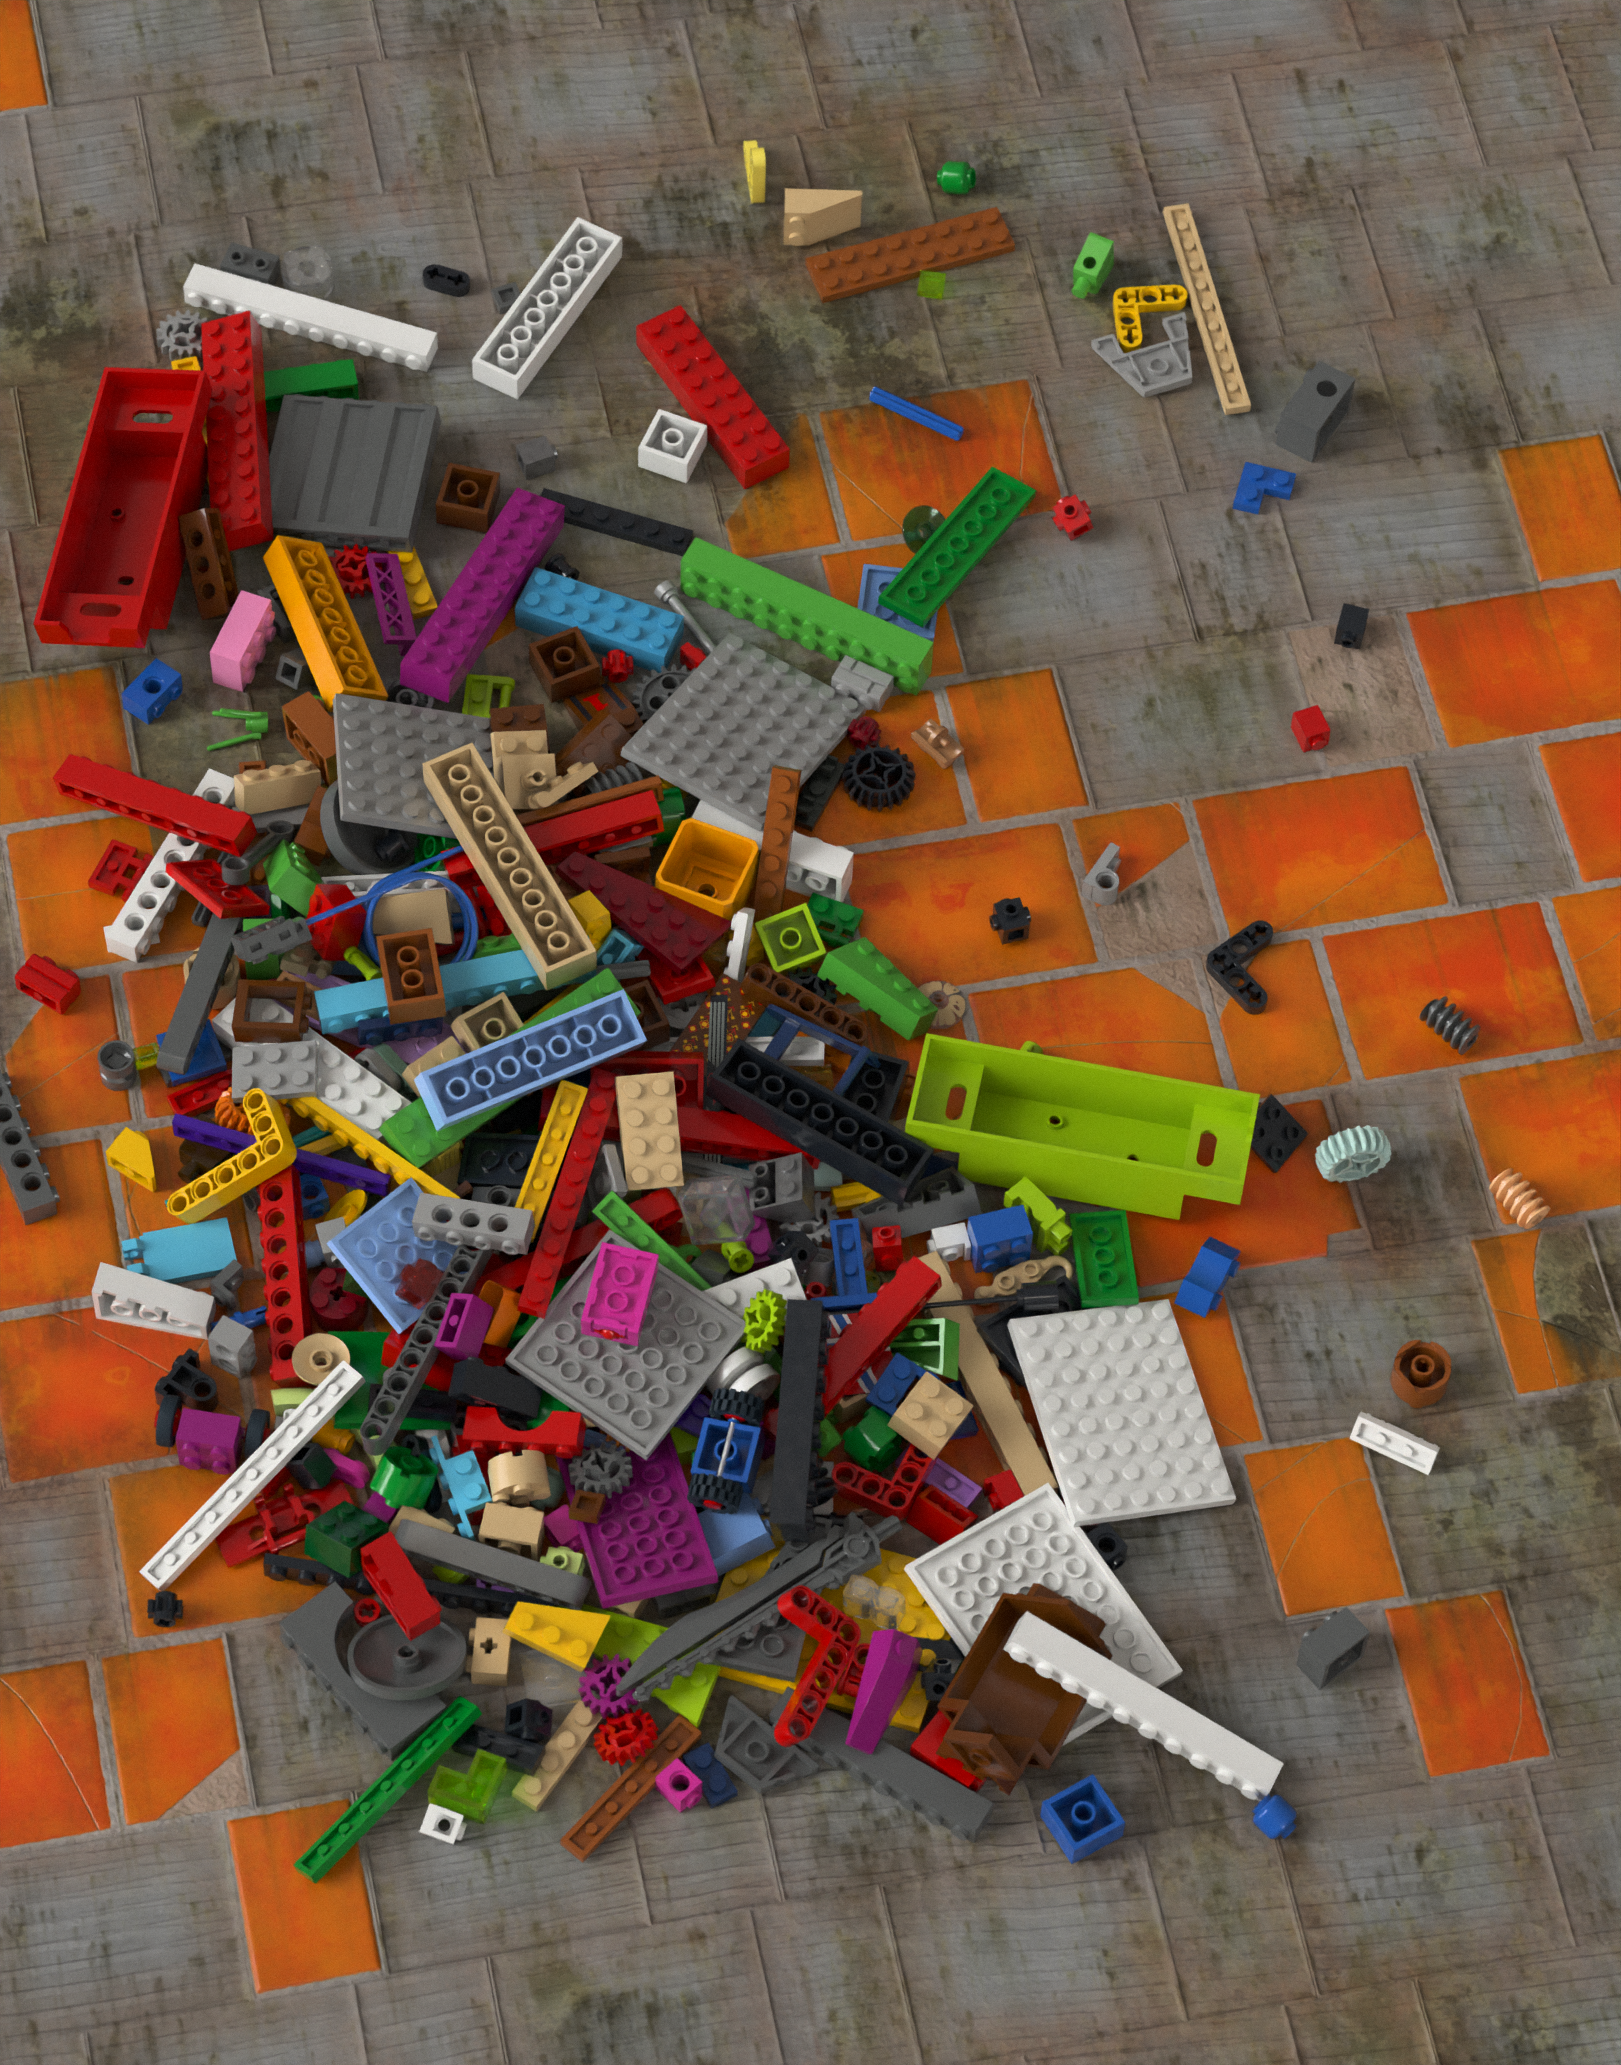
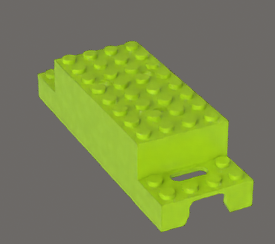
(1103, 1123)

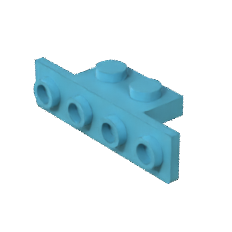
(465, 1482)

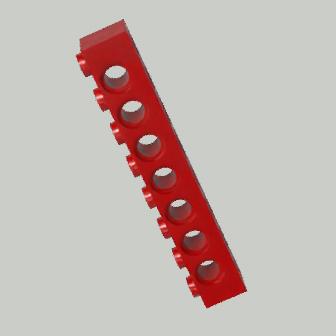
(274, 1265)

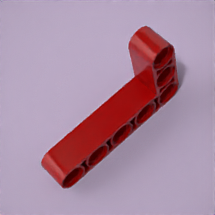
(887, 1490)
(819, 1667)

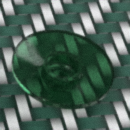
(924, 519)

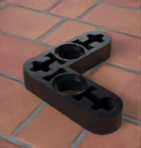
(1233, 967)

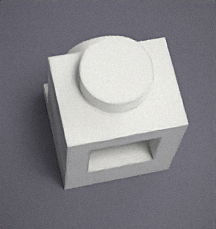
(950, 1242)
(434, 1816)

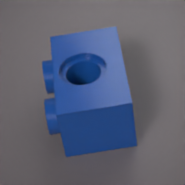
(155, 678)

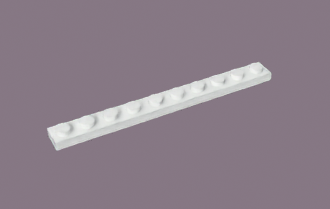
(252, 1476)

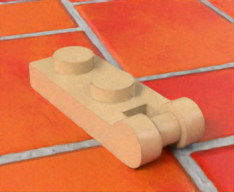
(560, 786)

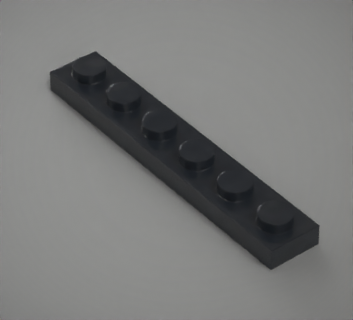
(622, 524)

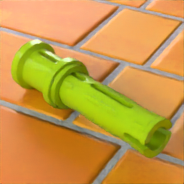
(738, 1256)

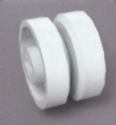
(745, 1372)

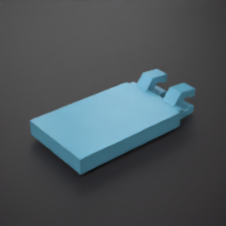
(182, 1251)

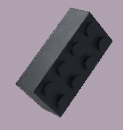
(880, 1088)

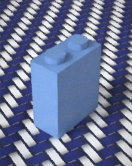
(736, 1536)

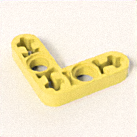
(756, 170)

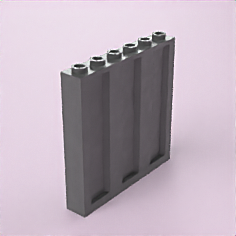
(351, 470)

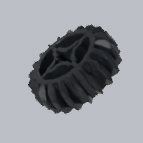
(869, 786)

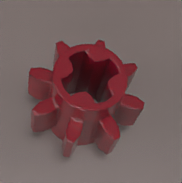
(864, 732)

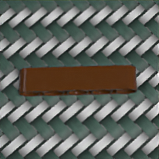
(799, 996)

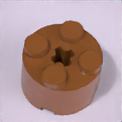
(1421, 1373)

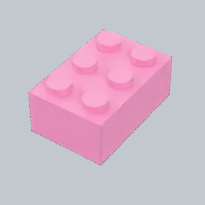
(242, 641)

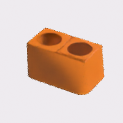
(504, 1315)

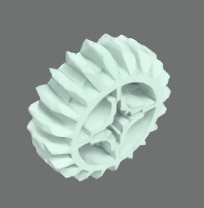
(1353, 1154)

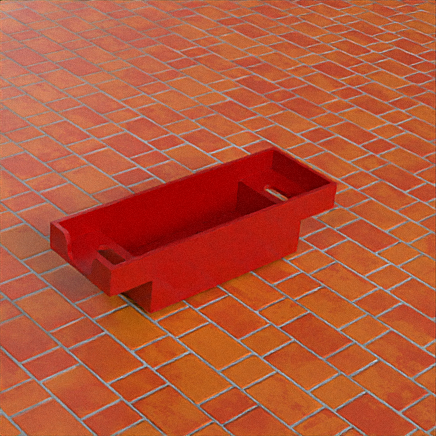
(151, 478)

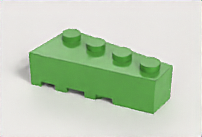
(879, 987)

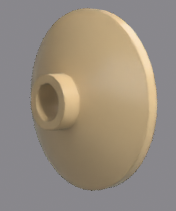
(318, 1349)

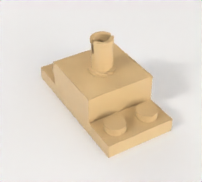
(521, 765)

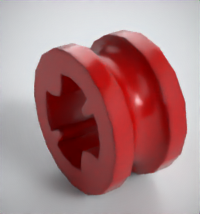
(367, 1604)

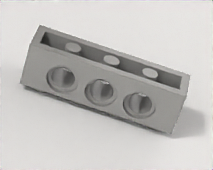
(462, 1213)

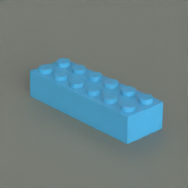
(604, 618)

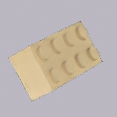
(649, 1131)

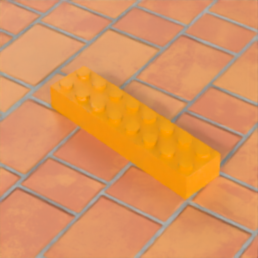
(322, 620)

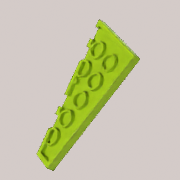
(631, 1638)

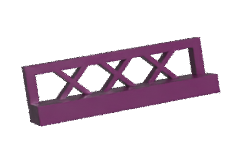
(395, 596)

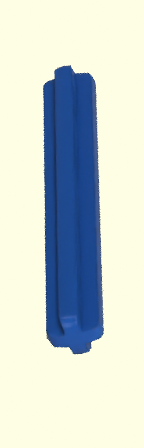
(916, 413)

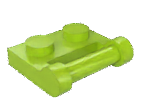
(480, 691)
(362, 962)

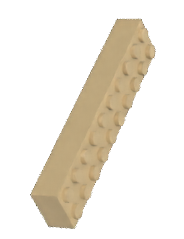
(509, 866)

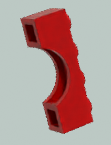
(559, 1435)

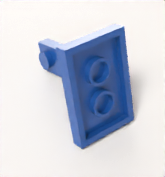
(848, 1268)

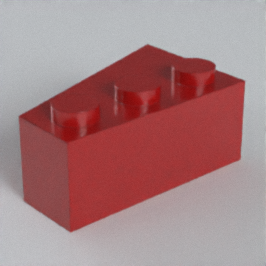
(400, 1586)

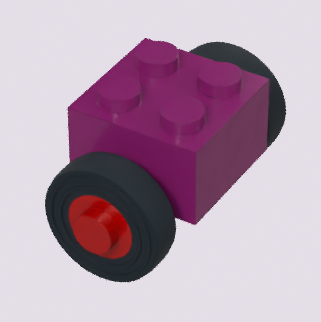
(209, 1438)

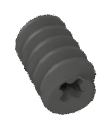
(612, 778)
(1450, 1024)

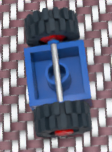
(727, 1451)

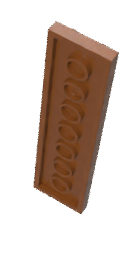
(907, 253)

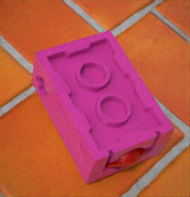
(619, 1294)

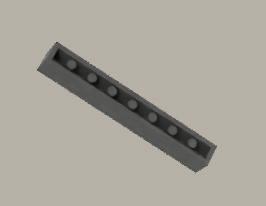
(895, 1775)

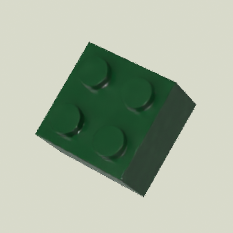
(339, 1536)

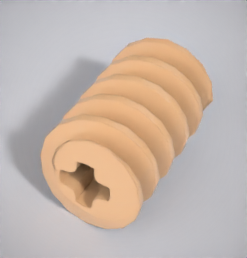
(1517, 1199)

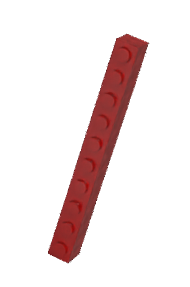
(706, 1133)

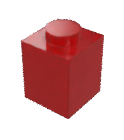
(1310, 728)

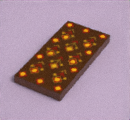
(742, 1017)

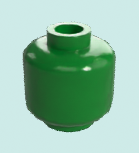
(956, 177)

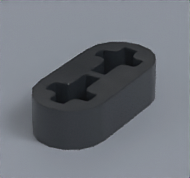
(446, 280)

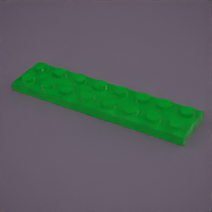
(957, 547)

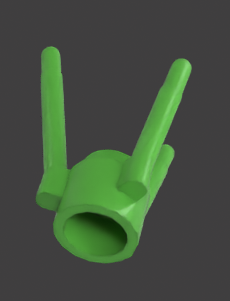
(255, 722)

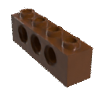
(214, 549)

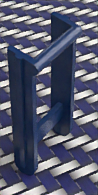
(793, 1024)

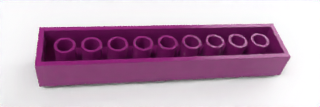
(482, 595)

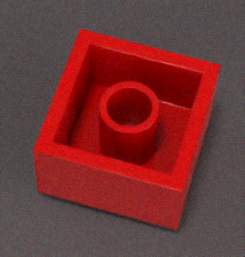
(340, 930)

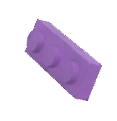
(949, 1481)

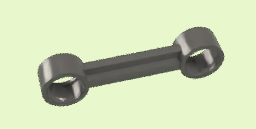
(237, 869)

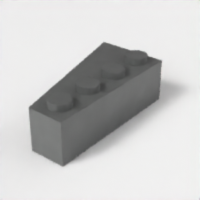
(931, 1204)

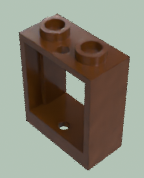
(270, 1031)

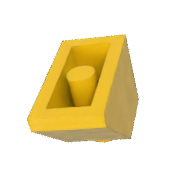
(132, 1157)

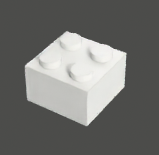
(672, 446)

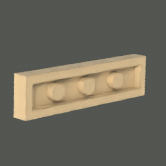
(559, 1756)

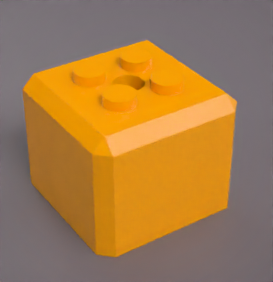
(710, 860)

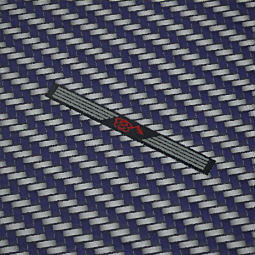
(716, 1053)

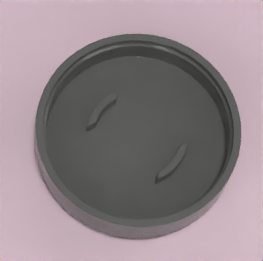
(355, 842)

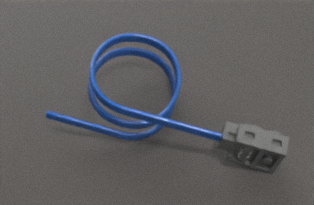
(283, 935)

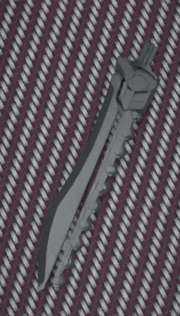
(852, 1555)

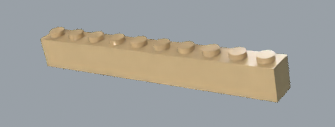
(989, 1391)

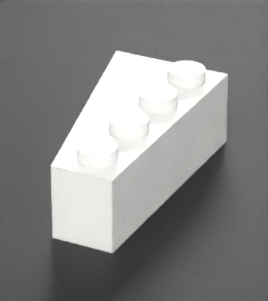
(151, 1303)

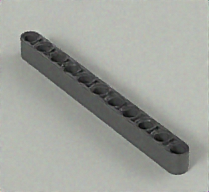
(425, 1330)

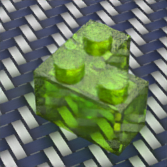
(470, 1793)

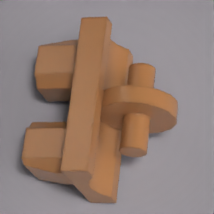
(937, 743)

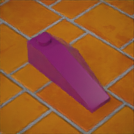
(885, 1682)

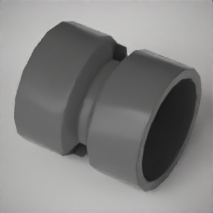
(117, 1065)

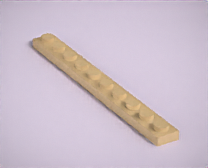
(1207, 309)

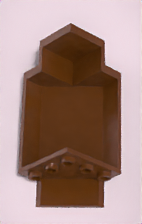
(1002, 1708)

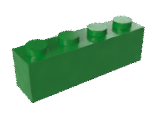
(314, 380)

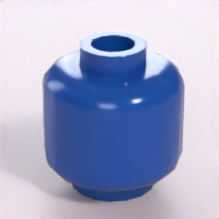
(1274, 1816)

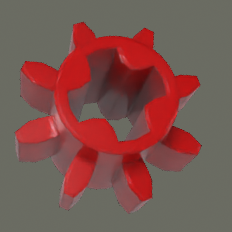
(617, 666)

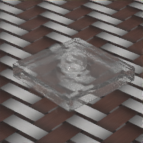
(549, 1679)

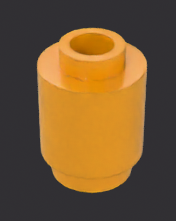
(338, 1439)

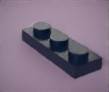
(379, 1030)

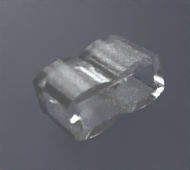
(874, 1602)

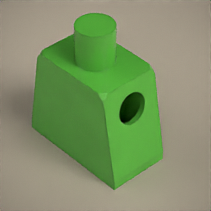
(1092, 265)

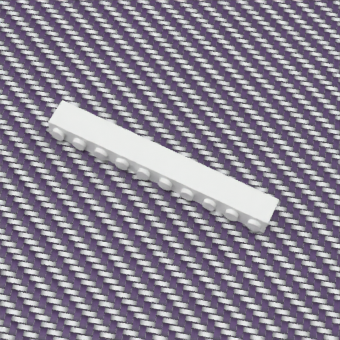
(311, 317)
(1143, 1707)

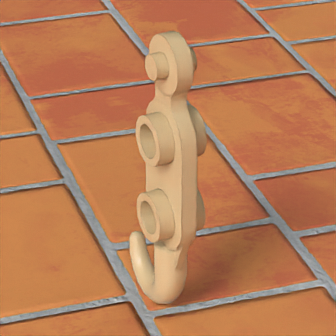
(1024, 1272)

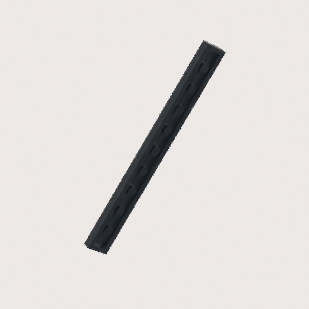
(448, 1594)

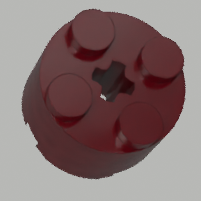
(334, 1307)

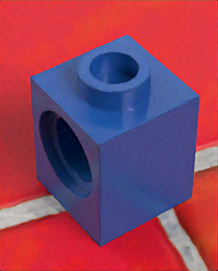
(313, 1187)

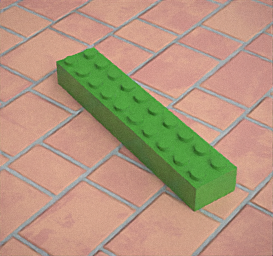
(804, 614)
(412, 1129)

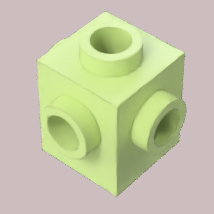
(564, 1559)

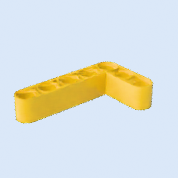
(240, 1172)

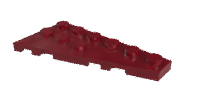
(659, 921)

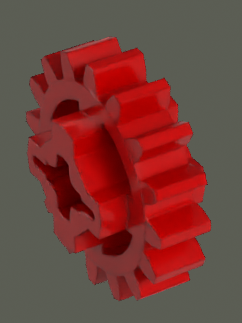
(352, 570)
(626, 1737)

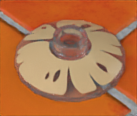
(950, 1009)

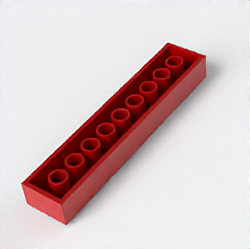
(238, 429)

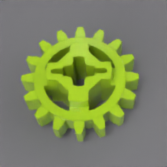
(764, 1321)

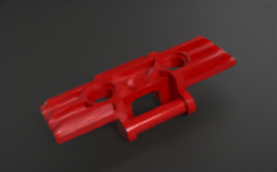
(276, 1519)

